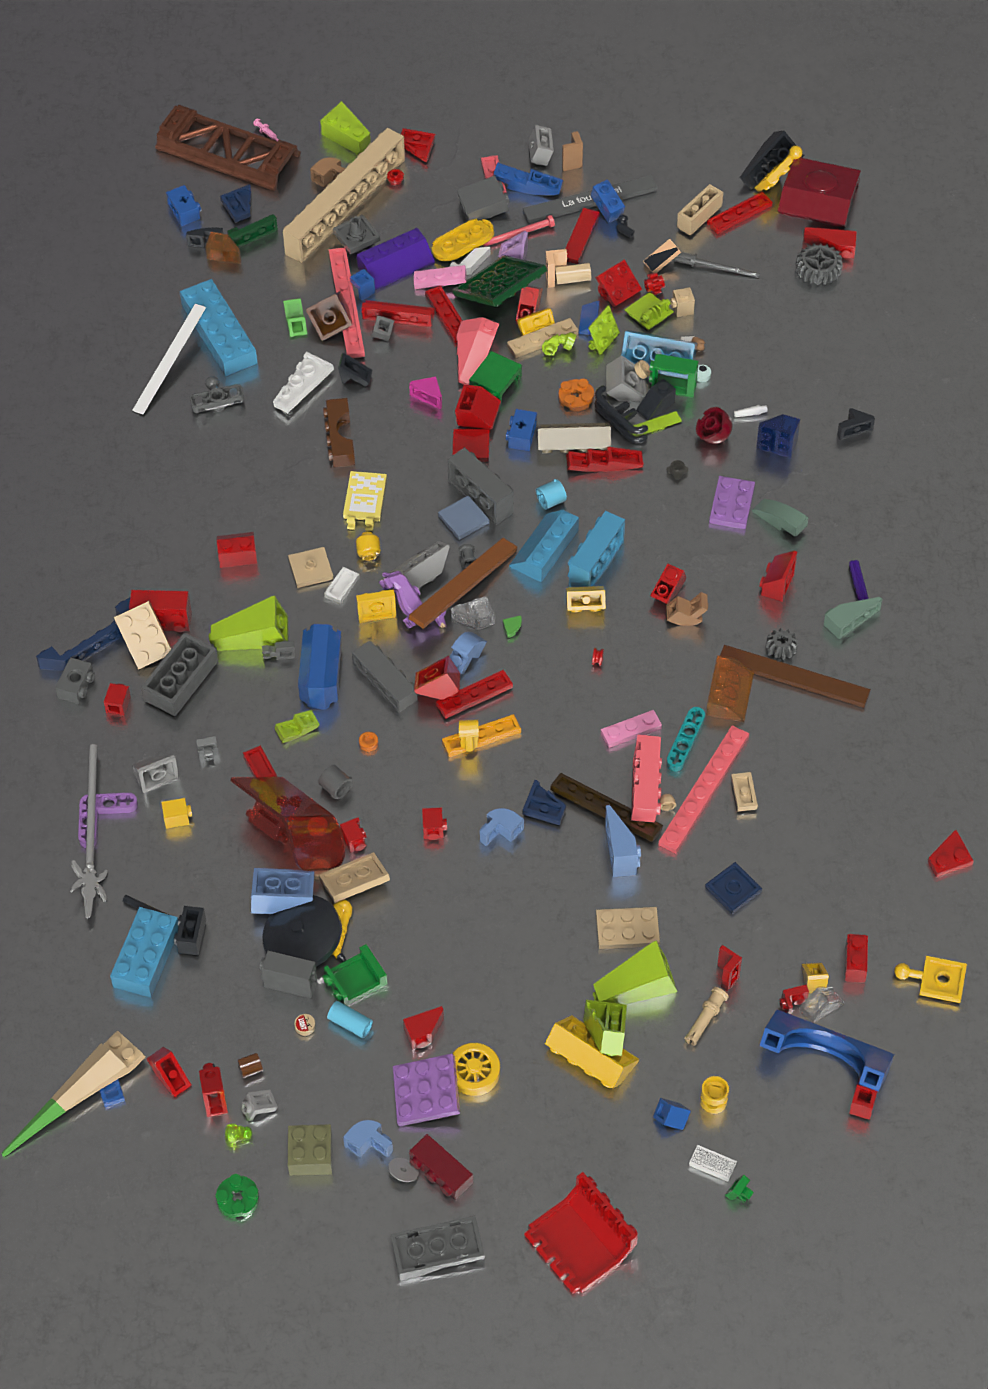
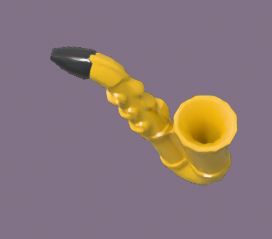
(344, 910)

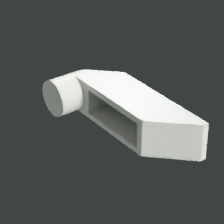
(474, 259)

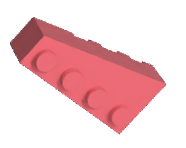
(646, 779)

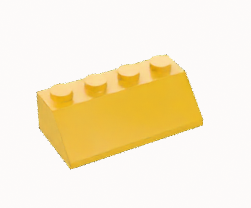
(575, 1043)

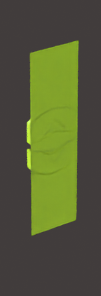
(660, 422)

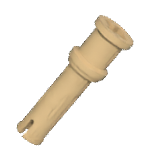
(710, 1009)

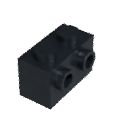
(191, 930)

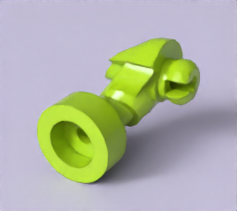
(551, 345)

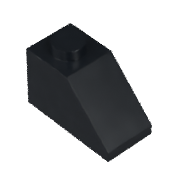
(657, 399)

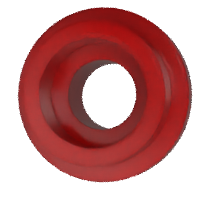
(395, 176)

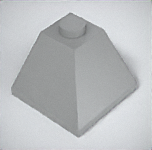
(155, 772)

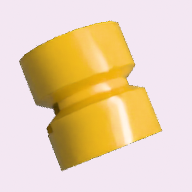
(714, 1094)

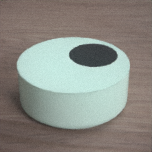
(704, 373)

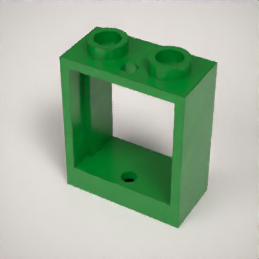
(683, 387)

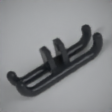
(619, 418)

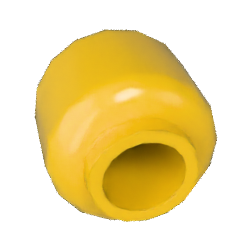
(368, 546)

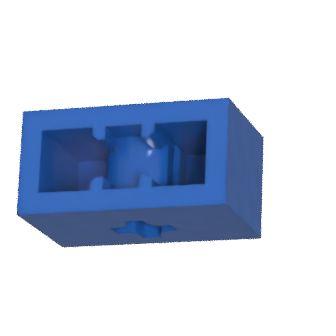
(607, 201)
(183, 205)
(522, 430)

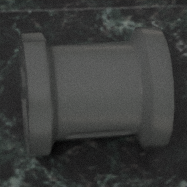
(467, 554)

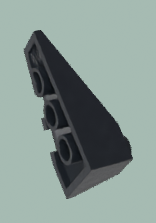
(770, 154)

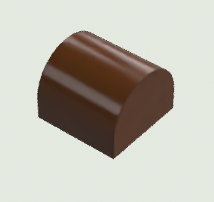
(250, 1065)

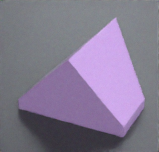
(516, 246)

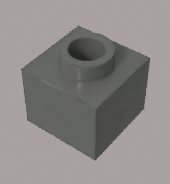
(385, 324)

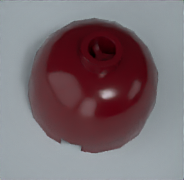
(714, 426)

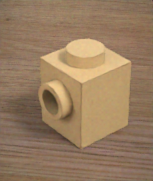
(683, 302)

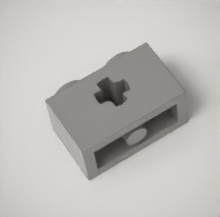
(540, 145)

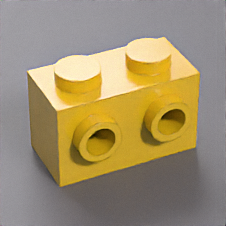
(585, 598)

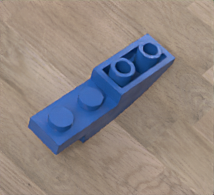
(530, 183)

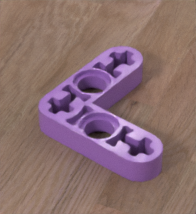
(101, 809)

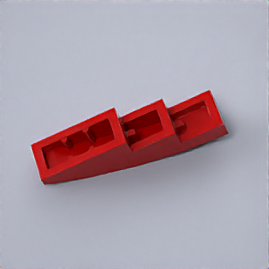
(602, 461)

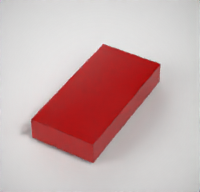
(259, 763)

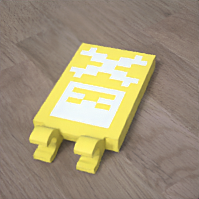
(364, 498)

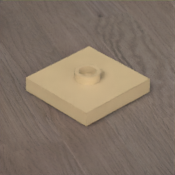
(310, 567)

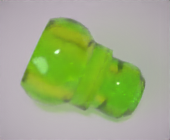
(237, 1133)

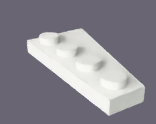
(302, 382)

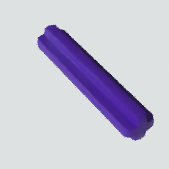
(858, 580)

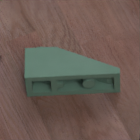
(850, 615)

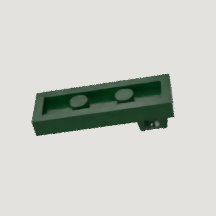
(253, 231)

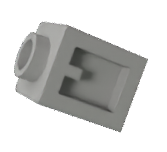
(258, 1103)

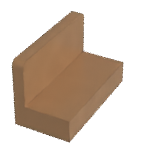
(572, 153)

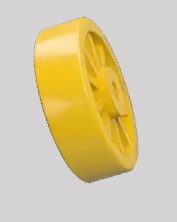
(476, 1069)

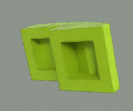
(300, 725)

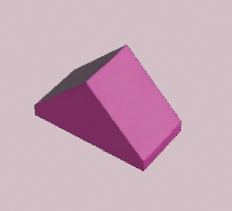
(427, 391)

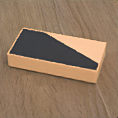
(662, 256)

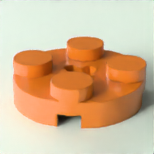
(578, 386)

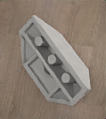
(425, 565)

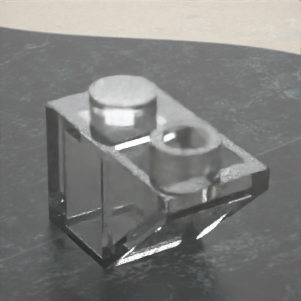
(474, 614)

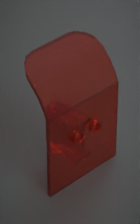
(283, 808)

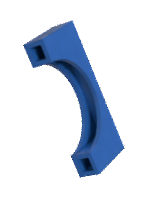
(791, 1031)

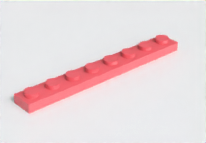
(341, 277)
(703, 789)

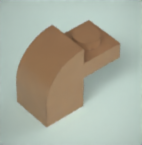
(326, 170)
(687, 612)

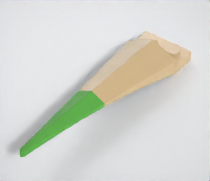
(100, 1069)

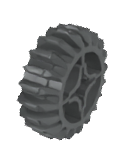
(808, 264)

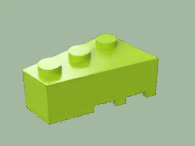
(345, 129)
(606, 1025)

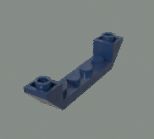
(51, 660)

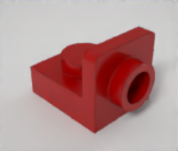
(793, 996)

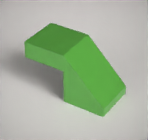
(295, 317)

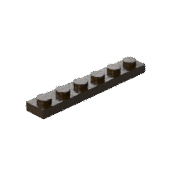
(597, 803)

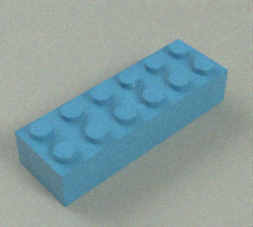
(220, 328)

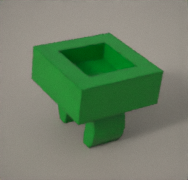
(739, 1189)

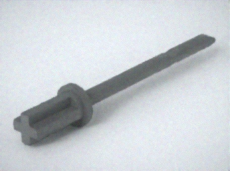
(691, 260)

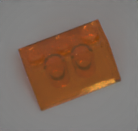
(729, 689)

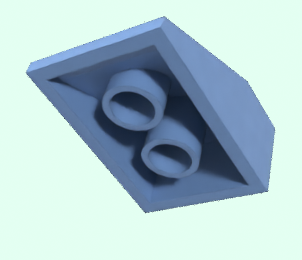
(621, 845)
(280, 889)

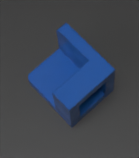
(364, 283)
(671, 1113)

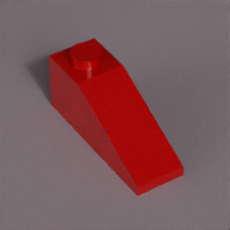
(841, 240)

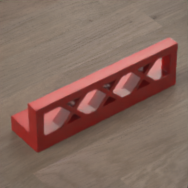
(398, 312)

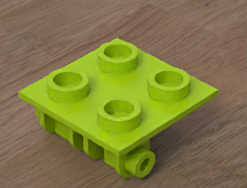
(649, 310)
(603, 331)

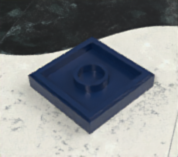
(733, 888)

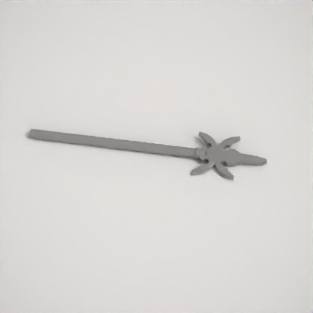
(88, 879)

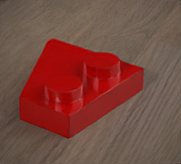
(418, 143)
(950, 856)

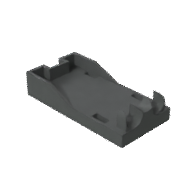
(436, 1247)

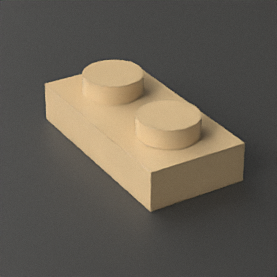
(744, 791)

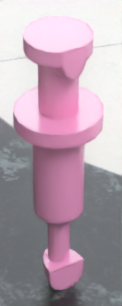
(264, 128)

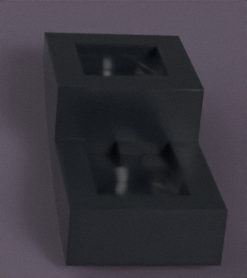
(200, 236)

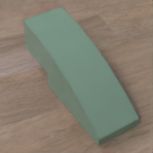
(781, 516)

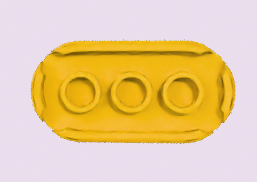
(462, 239)

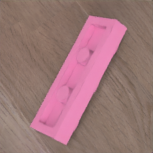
(440, 277)
(630, 728)

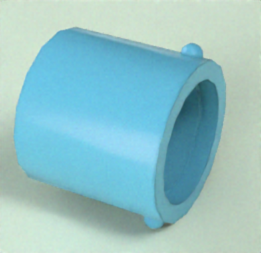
(551, 494)

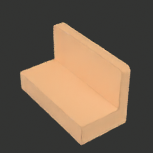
(554, 259)

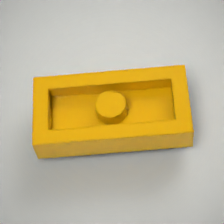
(535, 321)

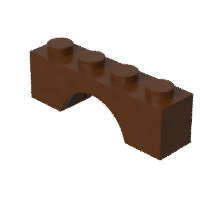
(341, 448)

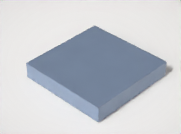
(463, 517)

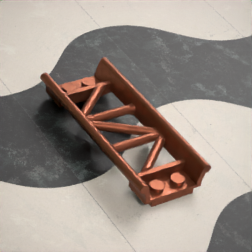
(181, 118)

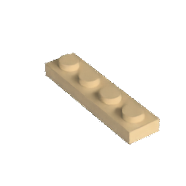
(535, 340)

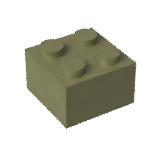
(309, 1150)

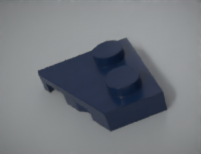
(238, 203)
(543, 805)

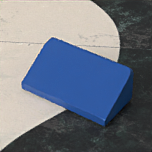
(588, 315)

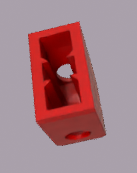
(212, 1083)

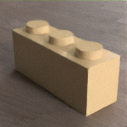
(700, 209)

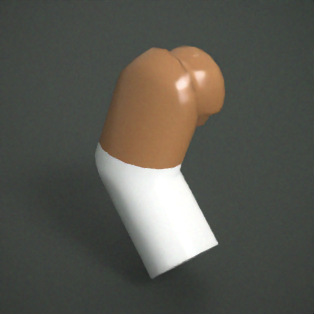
(700, 342)

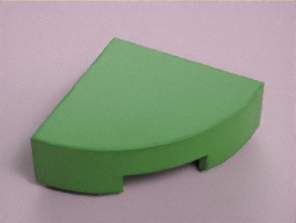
(512, 625)

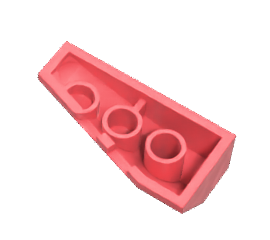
(474, 343)

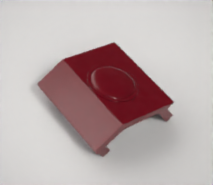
(818, 191)

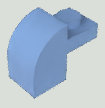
(465, 648)
(501, 822)
(367, 1134)

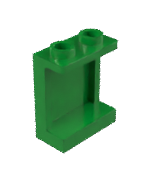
(496, 374)
(355, 977)

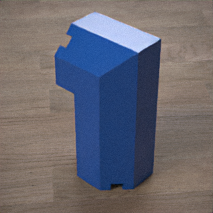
(320, 666)

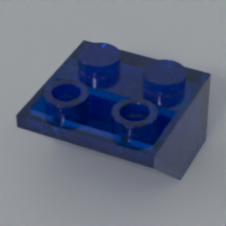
(778, 435)

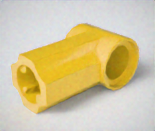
(469, 734)

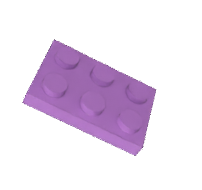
(732, 502)

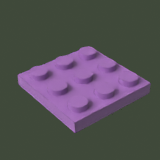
(426, 1090)

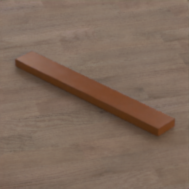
(462, 583)

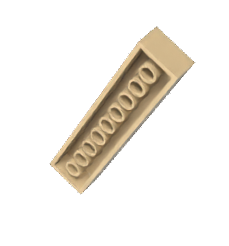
(343, 195)

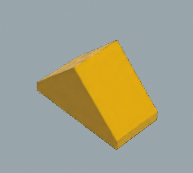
(814, 976)

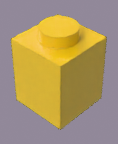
(176, 813)

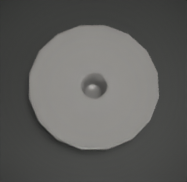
(402, 1170)

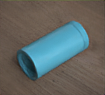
(350, 1019)

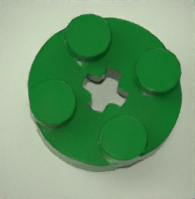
(237, 1208)

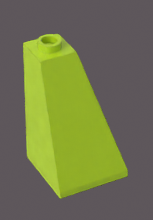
(252, 627)
(638, 978)

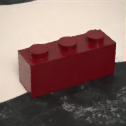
(440, 1167)

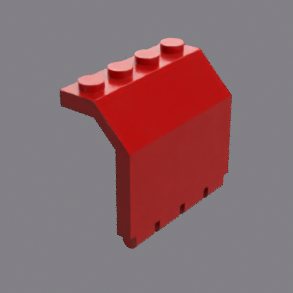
(583, 1236)

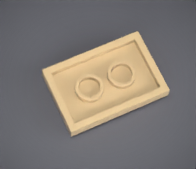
(143, 634)
(354, 877)
(627, 927)

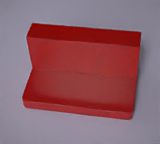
(731, 966)

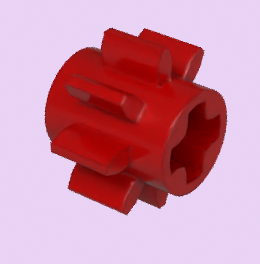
(654, 283)

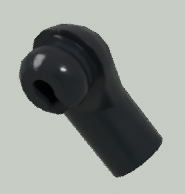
(622, 226)

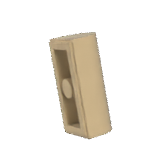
(572, 273)

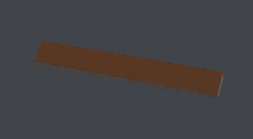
(799, 677)

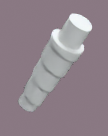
(754, 410)

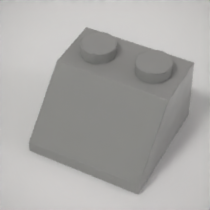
(623, 381)

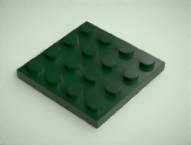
(500, 280)

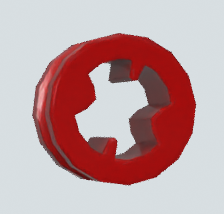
(597, 656)

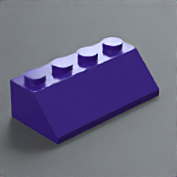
(396, 258)

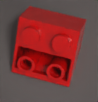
(476, 408)

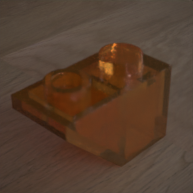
(222, 248)

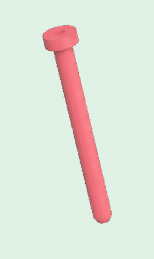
(549, 221)

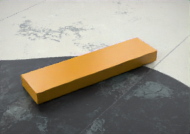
(488, 734)

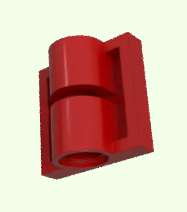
(617, 283)

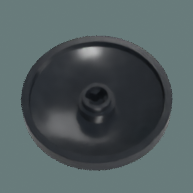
(304, 931)

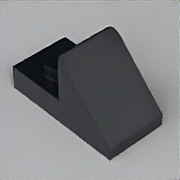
(353, 369)
(857, 423)

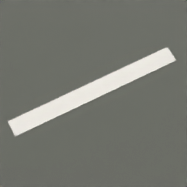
(169, 359)

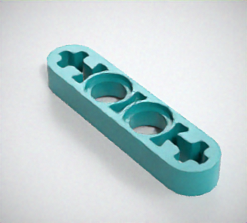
(686, 739)

